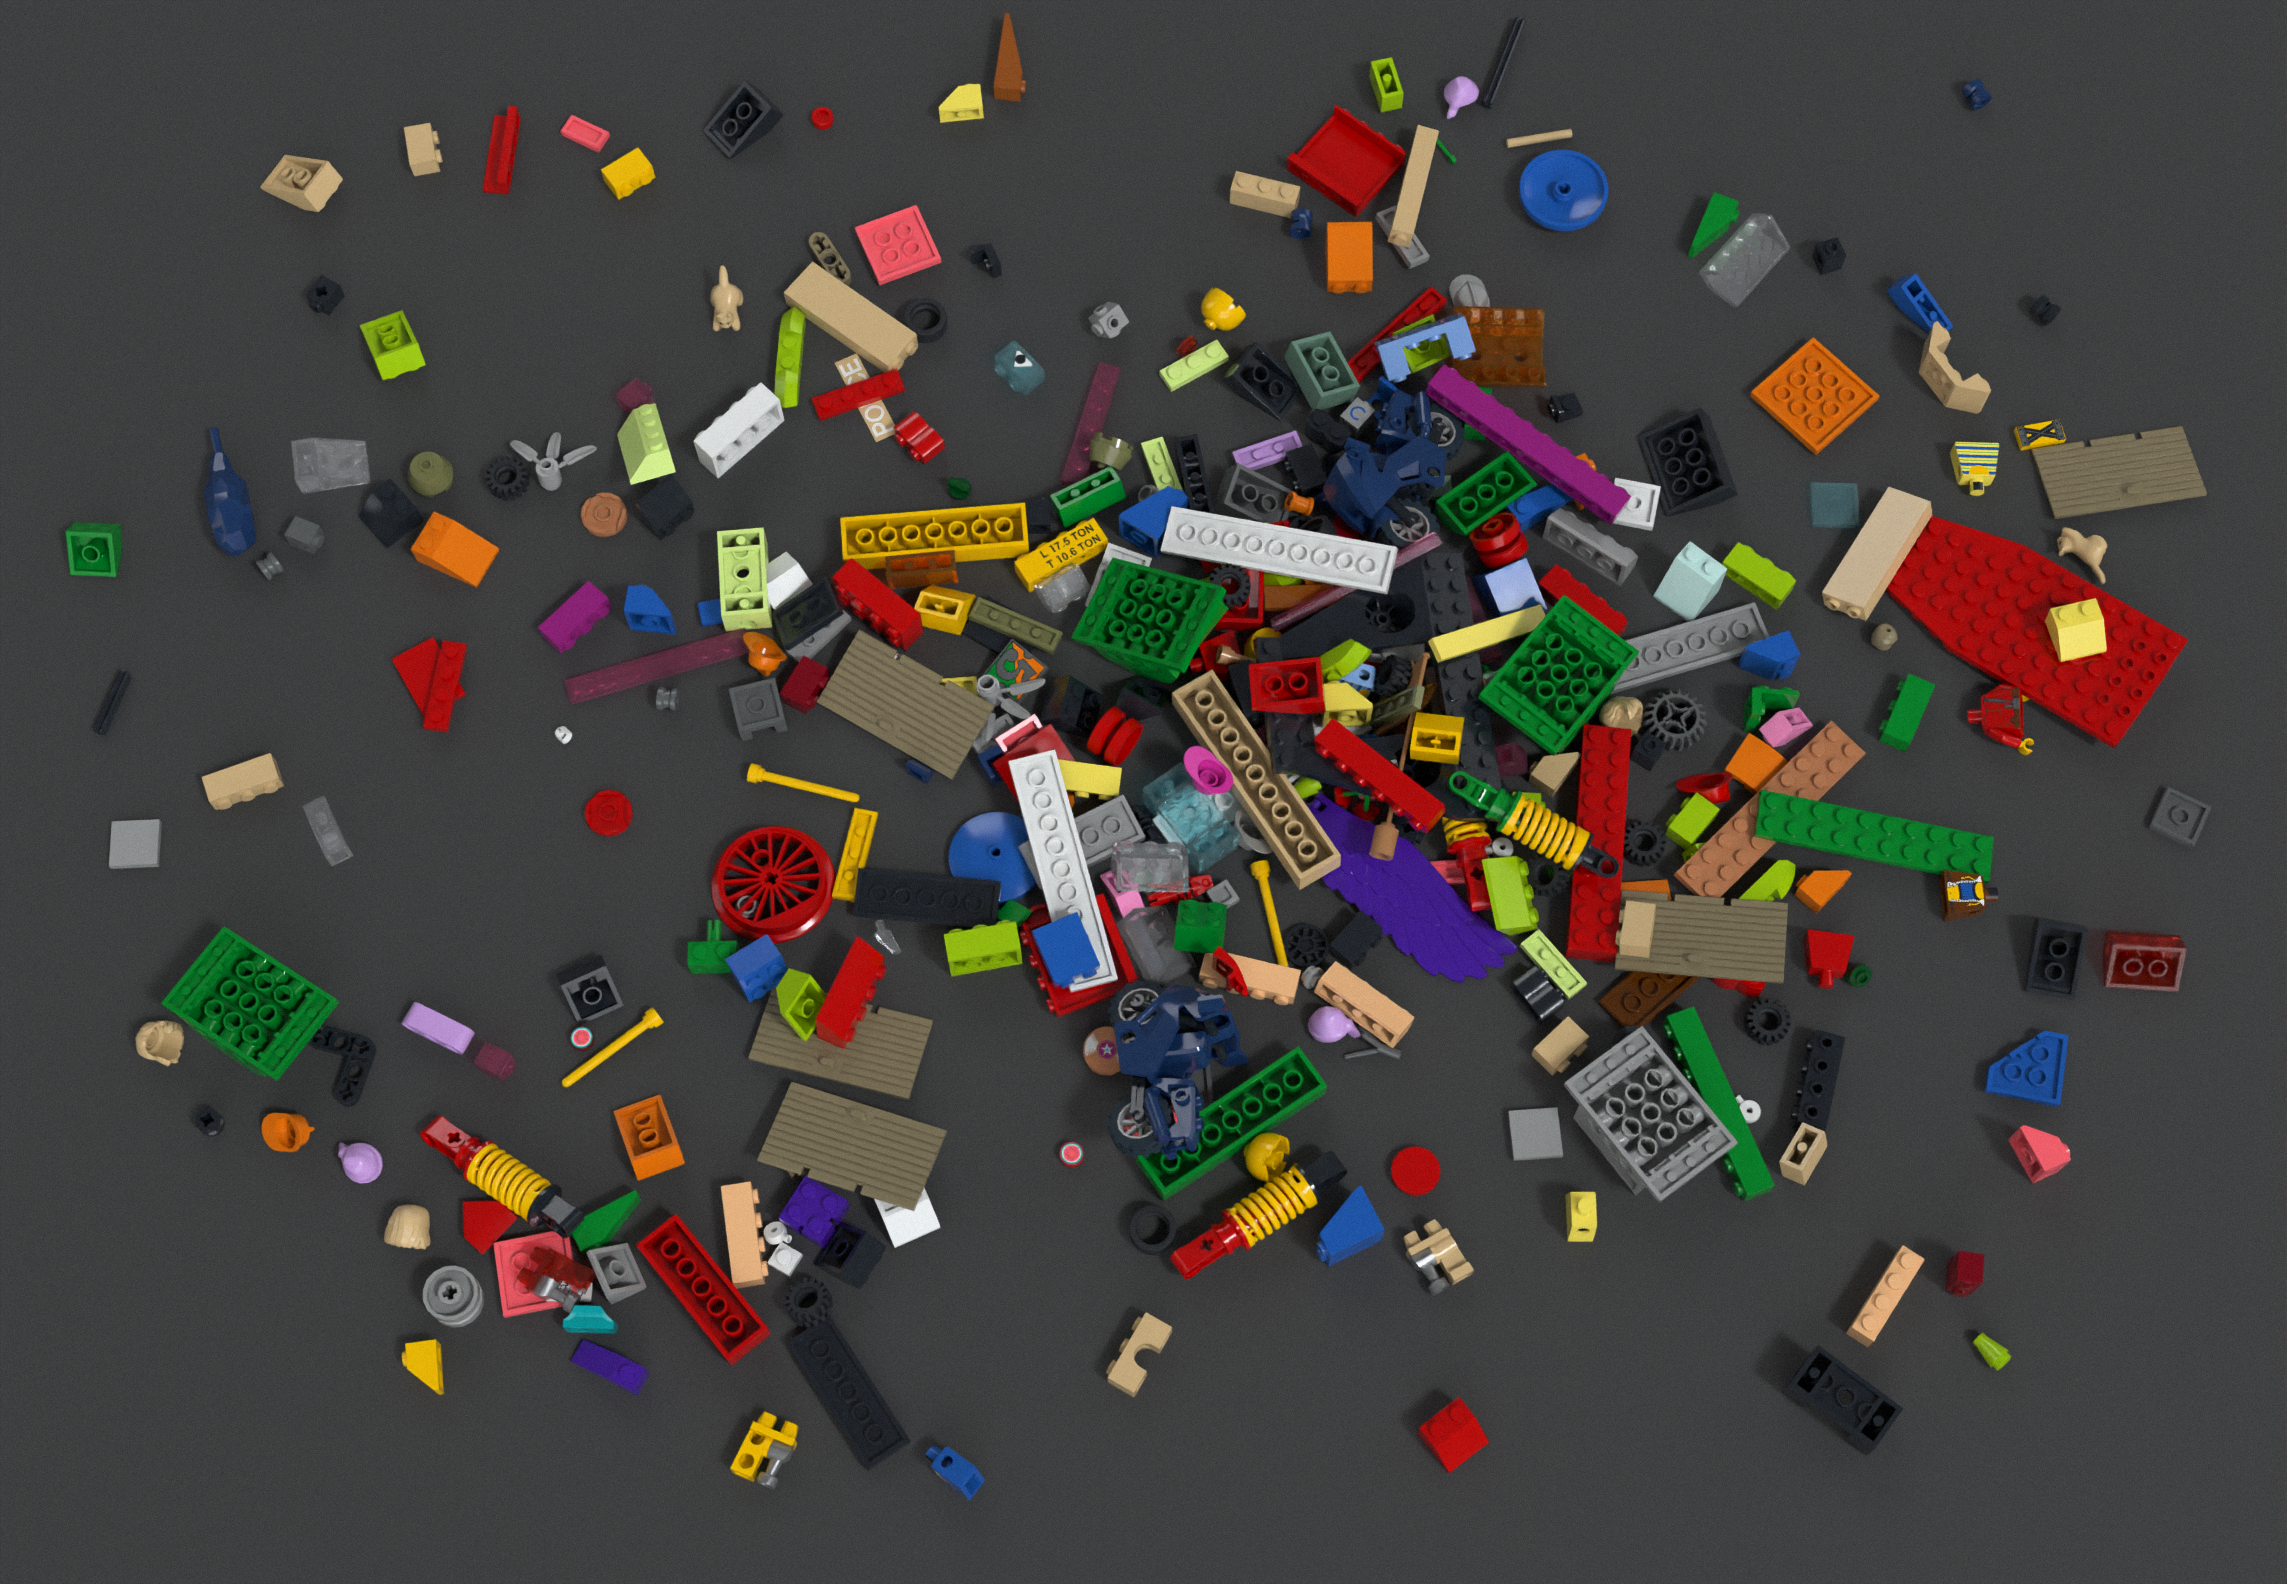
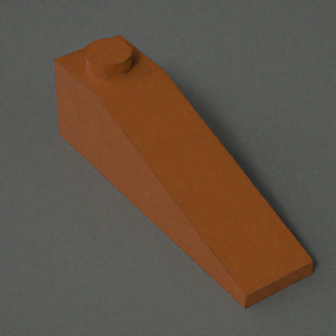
(1009, 74)

